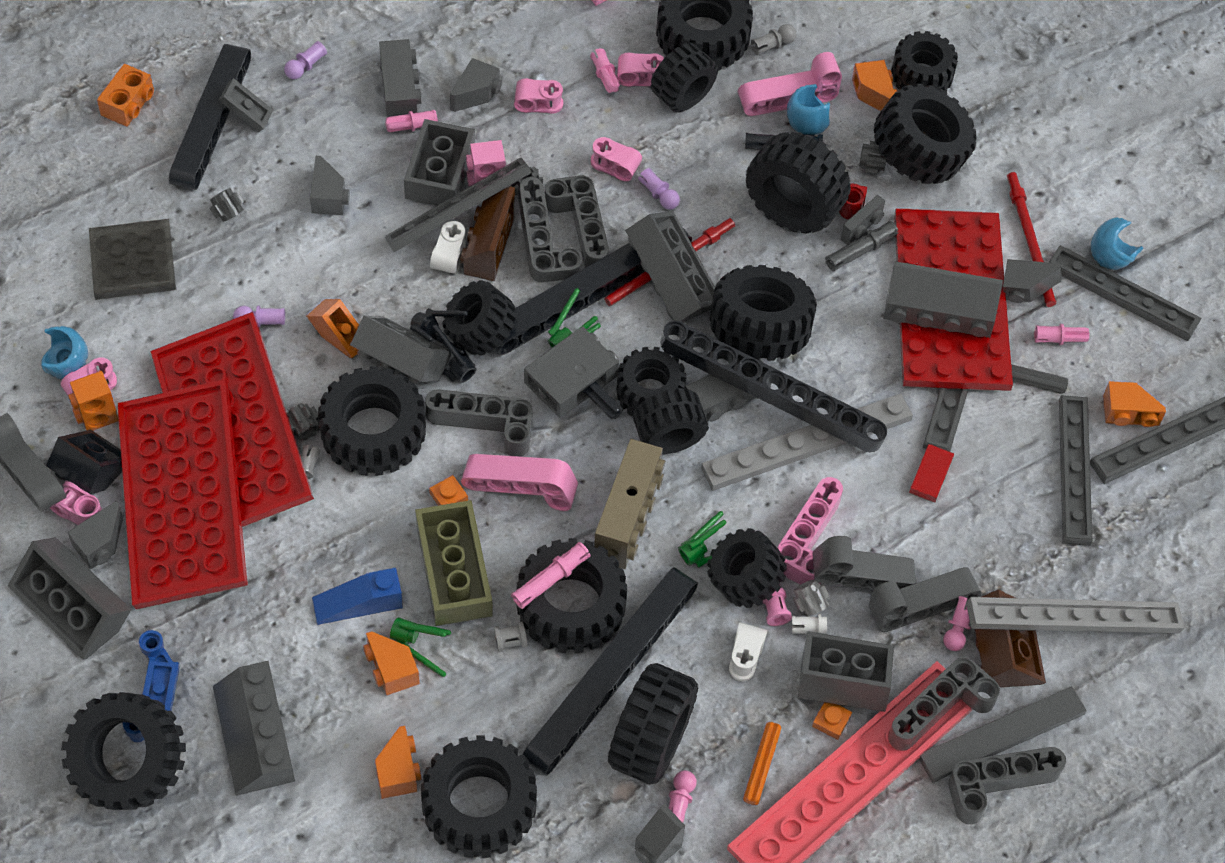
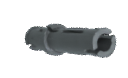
(866, 243)

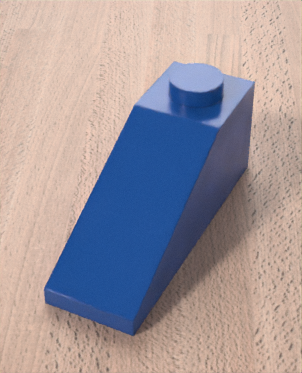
(359, 597)

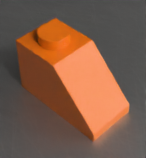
(335, 325)

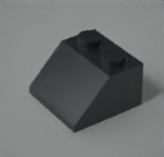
(86, 461)

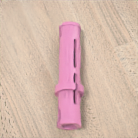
(560, 567)

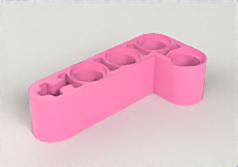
(774, 93)
(522, 476)
(810, 527)

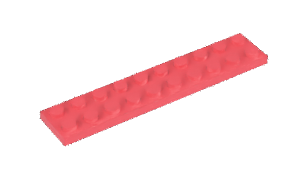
(841, 784)

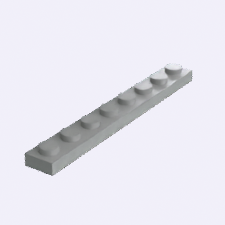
(794, 446)
(1074, 615)

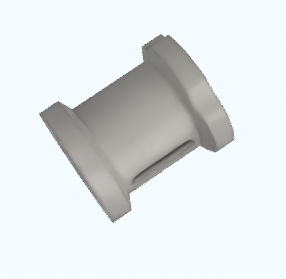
(510, 636)

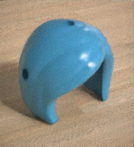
(807, 112)
(1109, 248)
(66, 353)

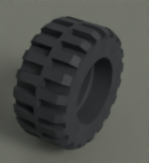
(721, 44)
(912, 151)
(794, 160)
(763, 312)
(372, 451)
(580, 628)
(652, 723)
(86, 744)
(471, 760)

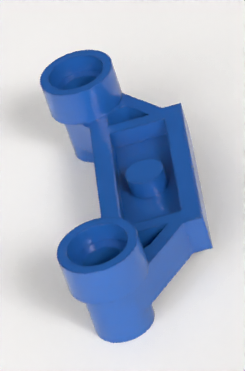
(160, 677)

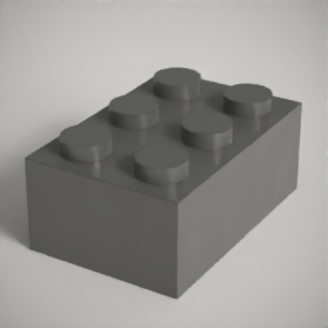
(438, 162)
(400, 349)
(846, 671)

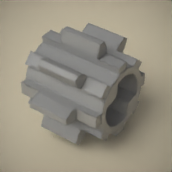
(811, 597)

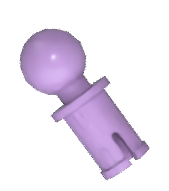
(295, 68)
(668, 198)
(264, 316)

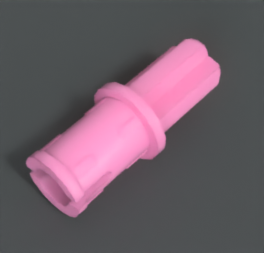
(605, 70)
(409, 121)
(1060, 334)

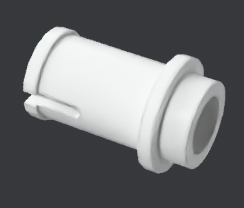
(801, 625)

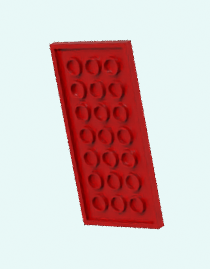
(965, 245)
(265, 448)
(181, 495)

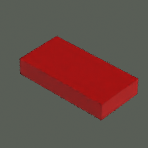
(931, 473)

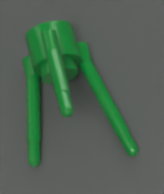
(558, 335)
(694, 548)
(408, 631)

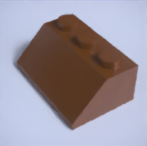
(489, 235)
(1010, 655)

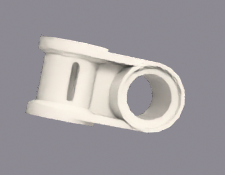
(449, 248)
(747, 648)

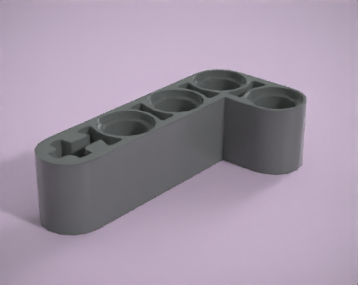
(566, 196)
(541, 229)
(438, 412)
(27, 468)
(840, 565)
(904, 606)
(938, 706)
(1009, 777)

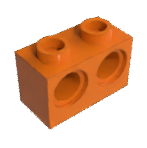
(125, 95)
(93, 401)

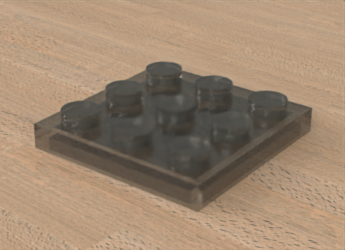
(132, 259)

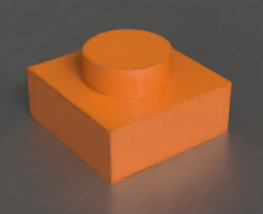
(448, 492)
(832, 719)

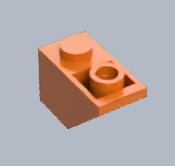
(873, 83)
(1132, 405)
(393, 663)
(395, 766)

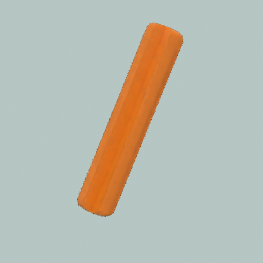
(762, 763)

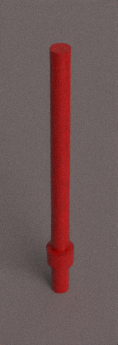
(1018, 198)
(709, 237)

